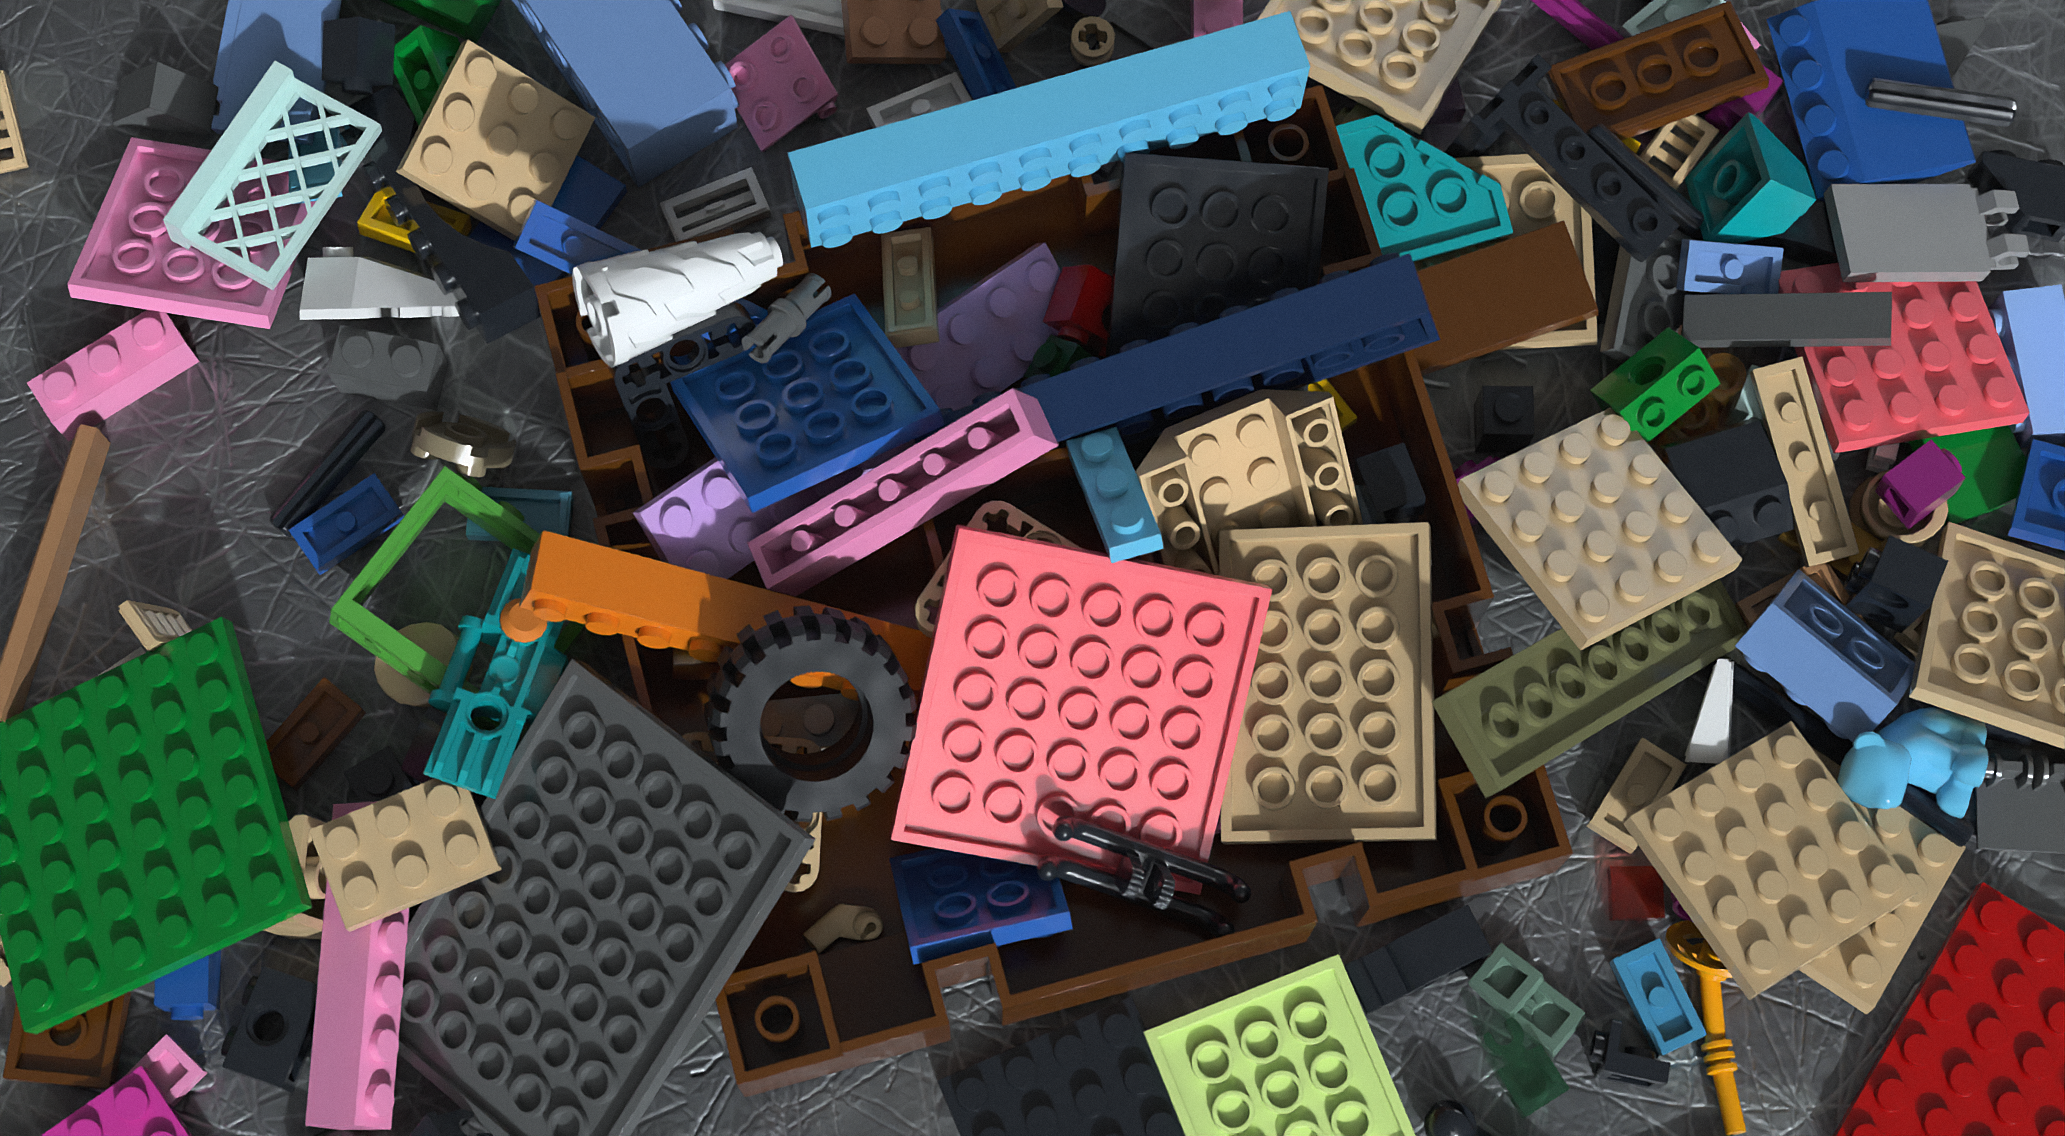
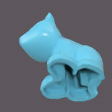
(1919, 748)

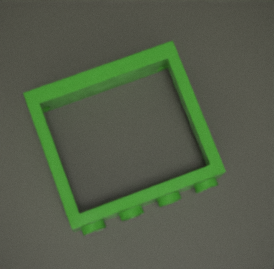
(389, 645)

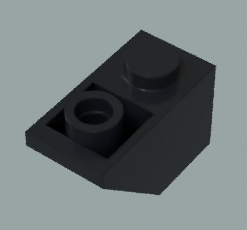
(2037, 188)

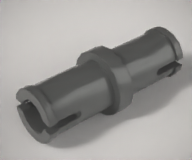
(786, 318)

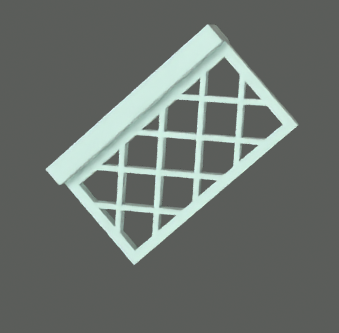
(231, 163)

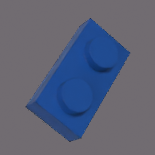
(347, 524)

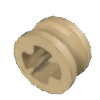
(1103, 32)

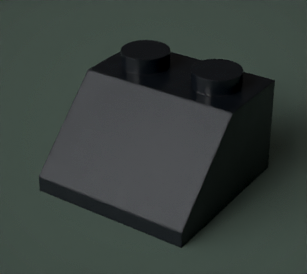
(1734, 480)

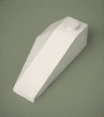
(368, 288)

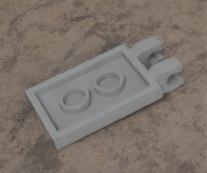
(1921, 232)

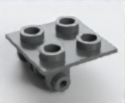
(2022, 801)

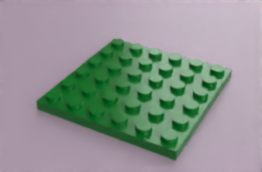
(139, 828)

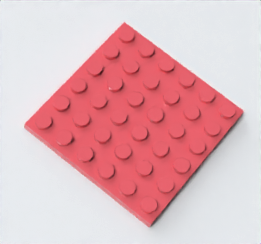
(1078, 698)

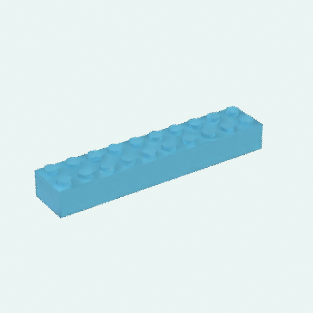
(1049, 130)

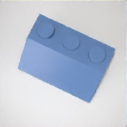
(1827, 658)

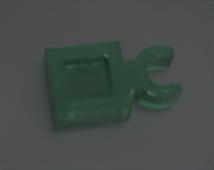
(1527, 1076)

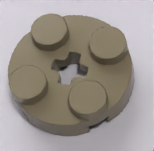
(469, 443)

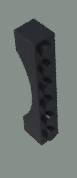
(485, 280)

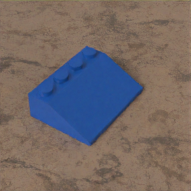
(1826, 62)

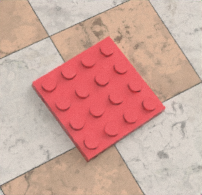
(1933, 380)

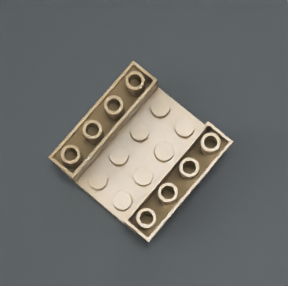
(1248, 466)

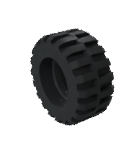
(799, 646)

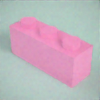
(112, 372)

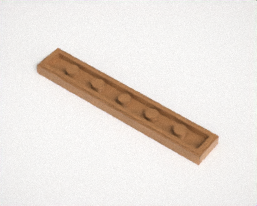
(50, 568)

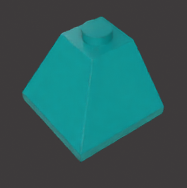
(1749, 185)

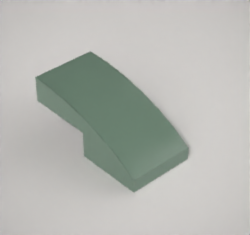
(1521, 993)

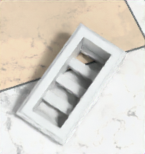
(1712, 730)

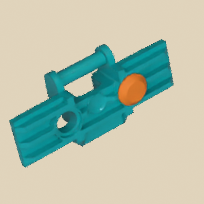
(512, 692)

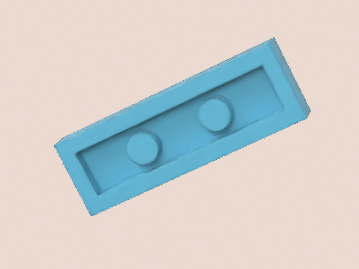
(1114, 495)

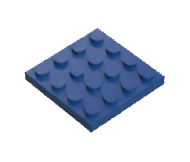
(810, 409)

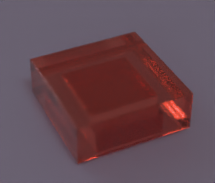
(1635, 894)

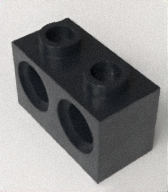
(1894, 583)

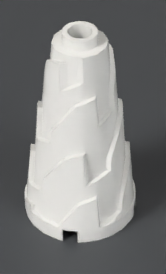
(649, 296)

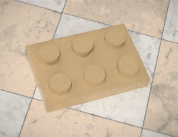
(404, 851)

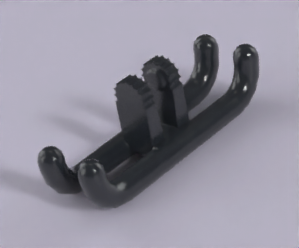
(1143, 874)

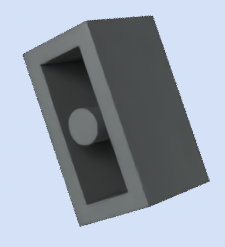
(388, 367)

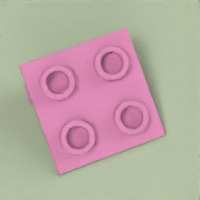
(780, 84)

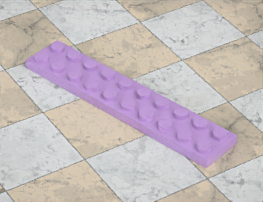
(982, 348)

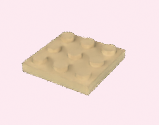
(494, 141)

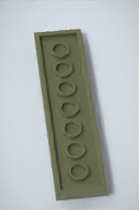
(1559, 696)

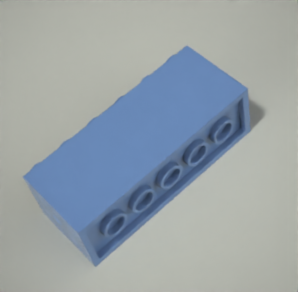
(638, 77)

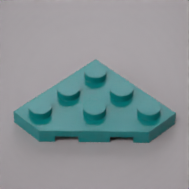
(1420, 195)

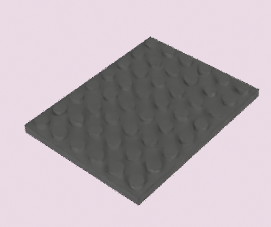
(606, 934)

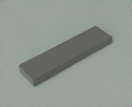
(1788, 319)

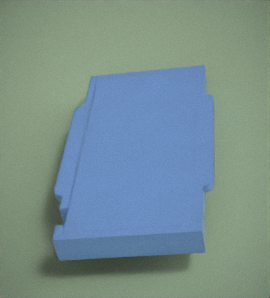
(266, 32)

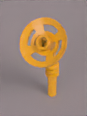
(1711, 973)

